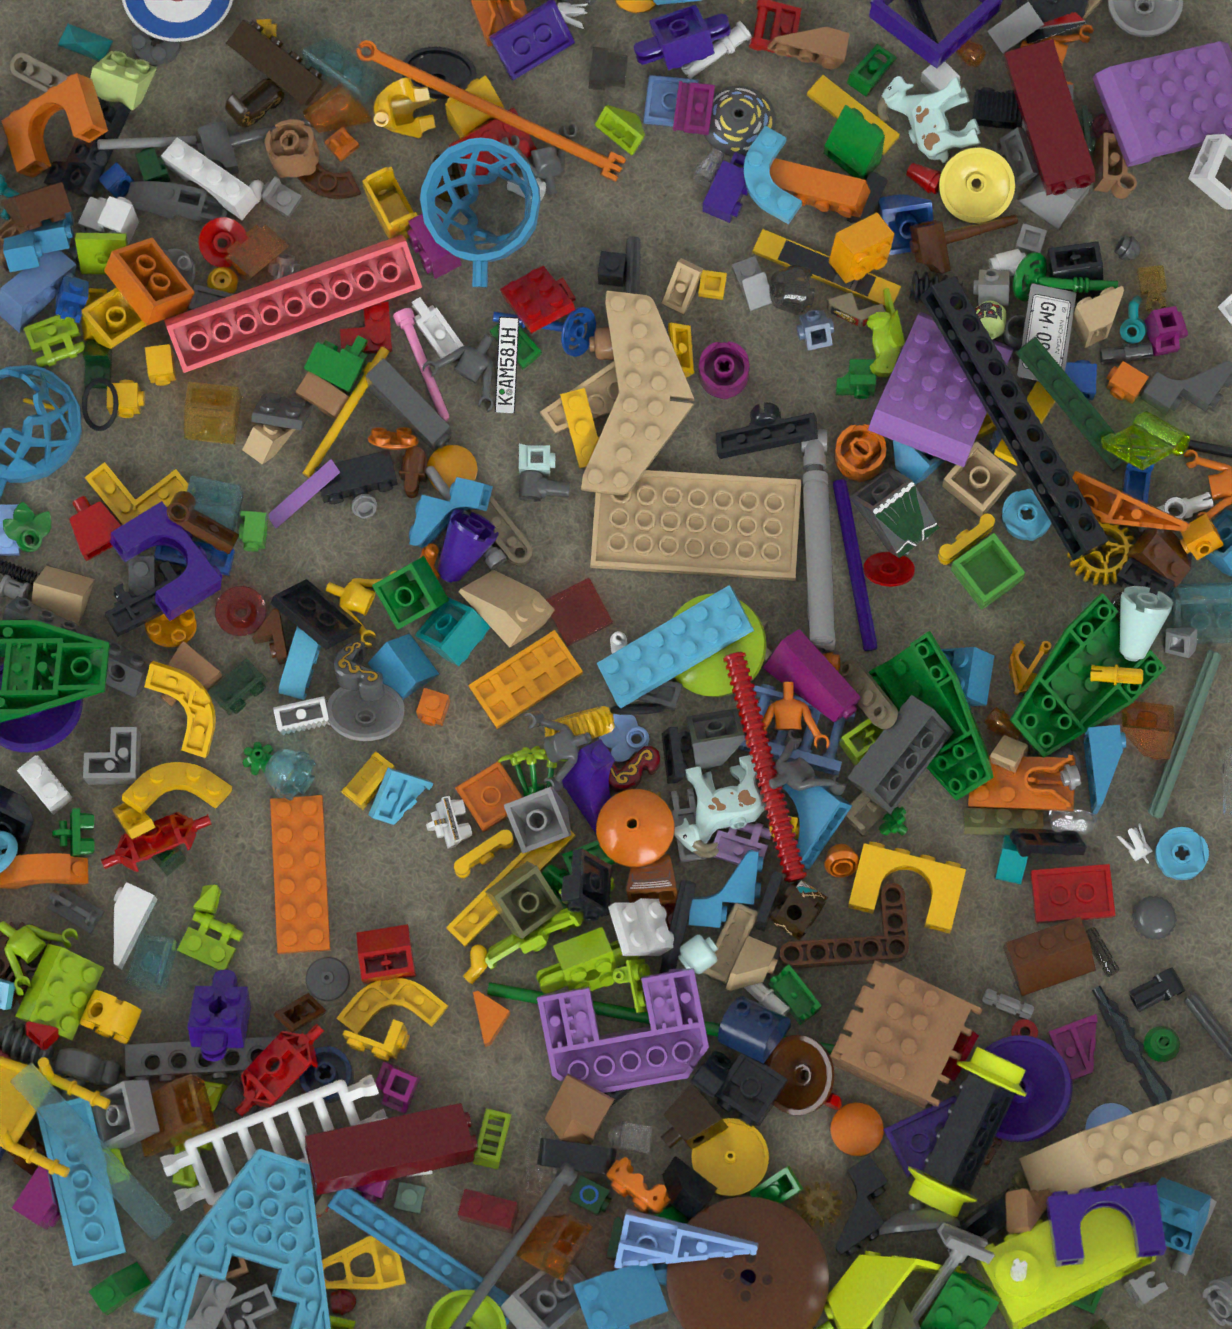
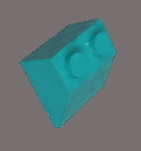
(453, 631)

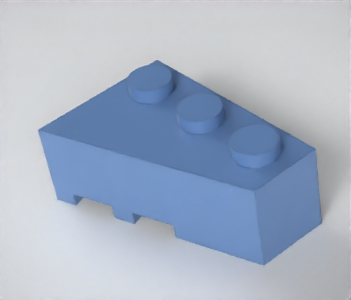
(34, 289)

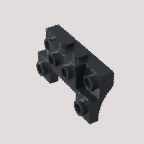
(86, 162)

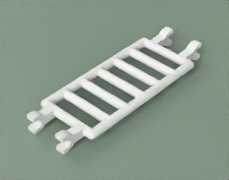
(173, 1163)

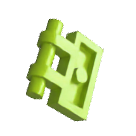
(50, 333)
(207, 949)

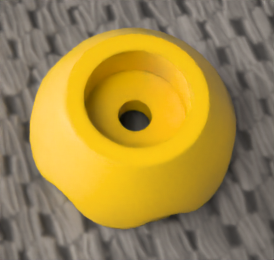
(226, 274)

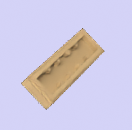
(731, 941)

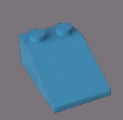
(1102, 753)
(621, 1297)

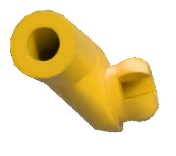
(478, 963)

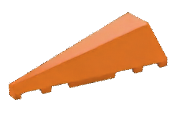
(1118, 507)

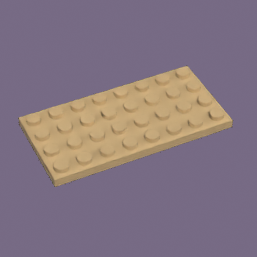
(700, 526)

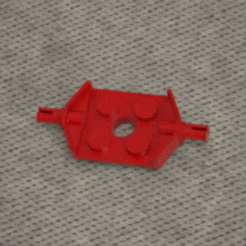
(166, 835)
(295, 1056)

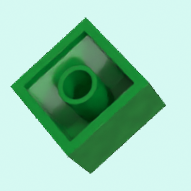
(410, 592)

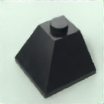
(15, 818)

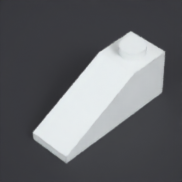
(130, 916)

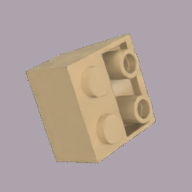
(1095, 316)

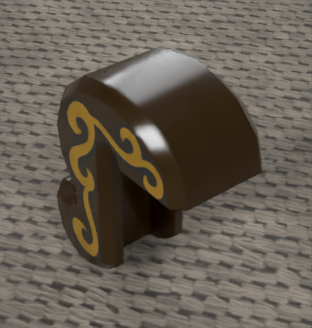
(254, 103)

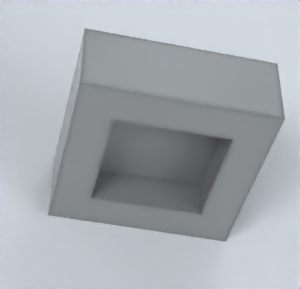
(1030, 239)

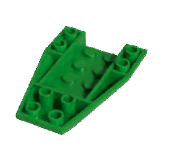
(929, 677)
(1063, 698)

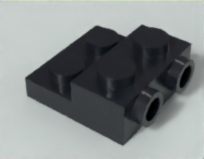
(588, 886)
(750, 1090)

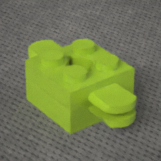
(583, 963)

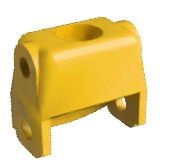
(388, 202)

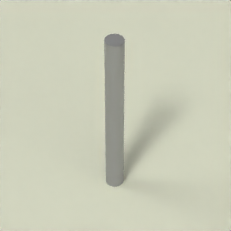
(143, 142)

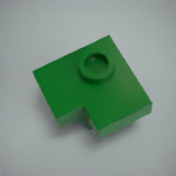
(858, 381)

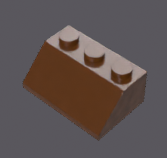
(1050, 956)

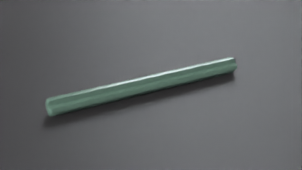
(1184, 734)

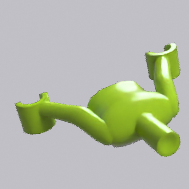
(28, 945)

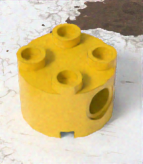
(110, 1016)

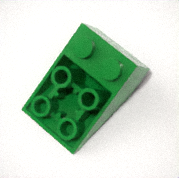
(855, 143)

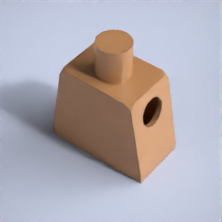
(194, 664)

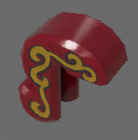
(631, 773)

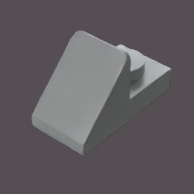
(752, 283)

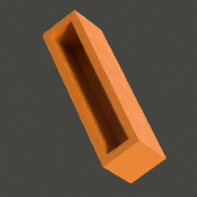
(821, 187)

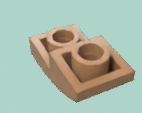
(322, 394)

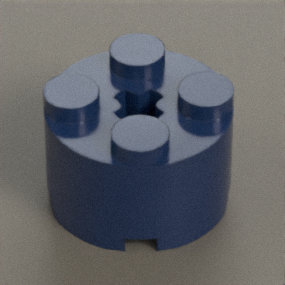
(327, 1058)

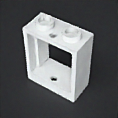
(1204, 172)

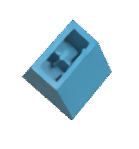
(973, 671)
(1182, 1214)

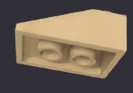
(508, 606)

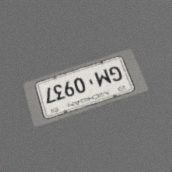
(1050, 320)

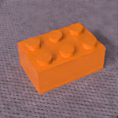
(149, 281)

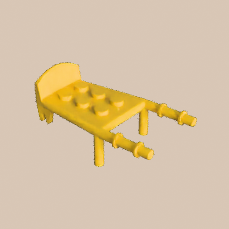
(18, 1112)

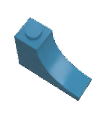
(818, 819)

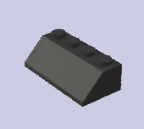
(901, 754)

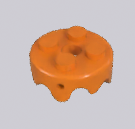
(631, 1184)

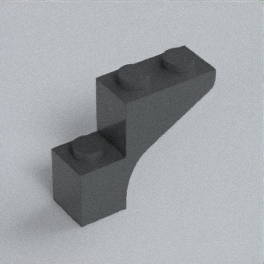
(1199, 390)

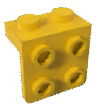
(395, 1040)

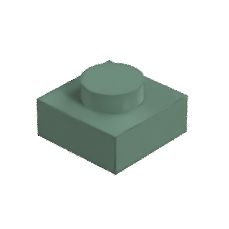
(410, 1198)

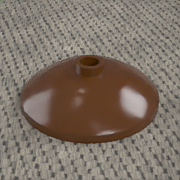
(792, 1059)

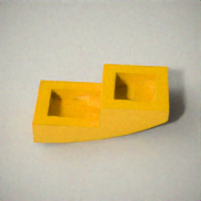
(133, 821)

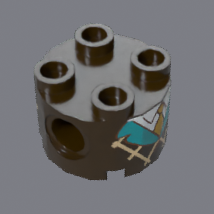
(789, 918)

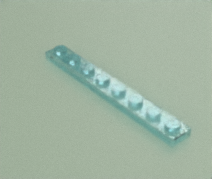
(92, 1151)

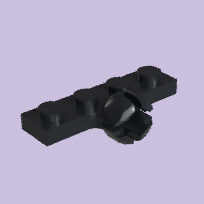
(766, 432)

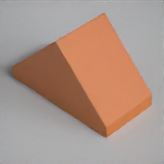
(491, 1016)

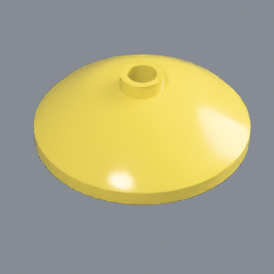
(980, 202)

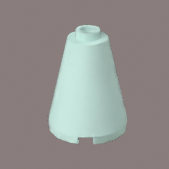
(1141, 620)

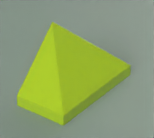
(621, 127)

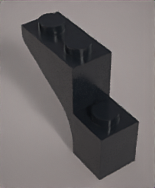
(864, 1219)

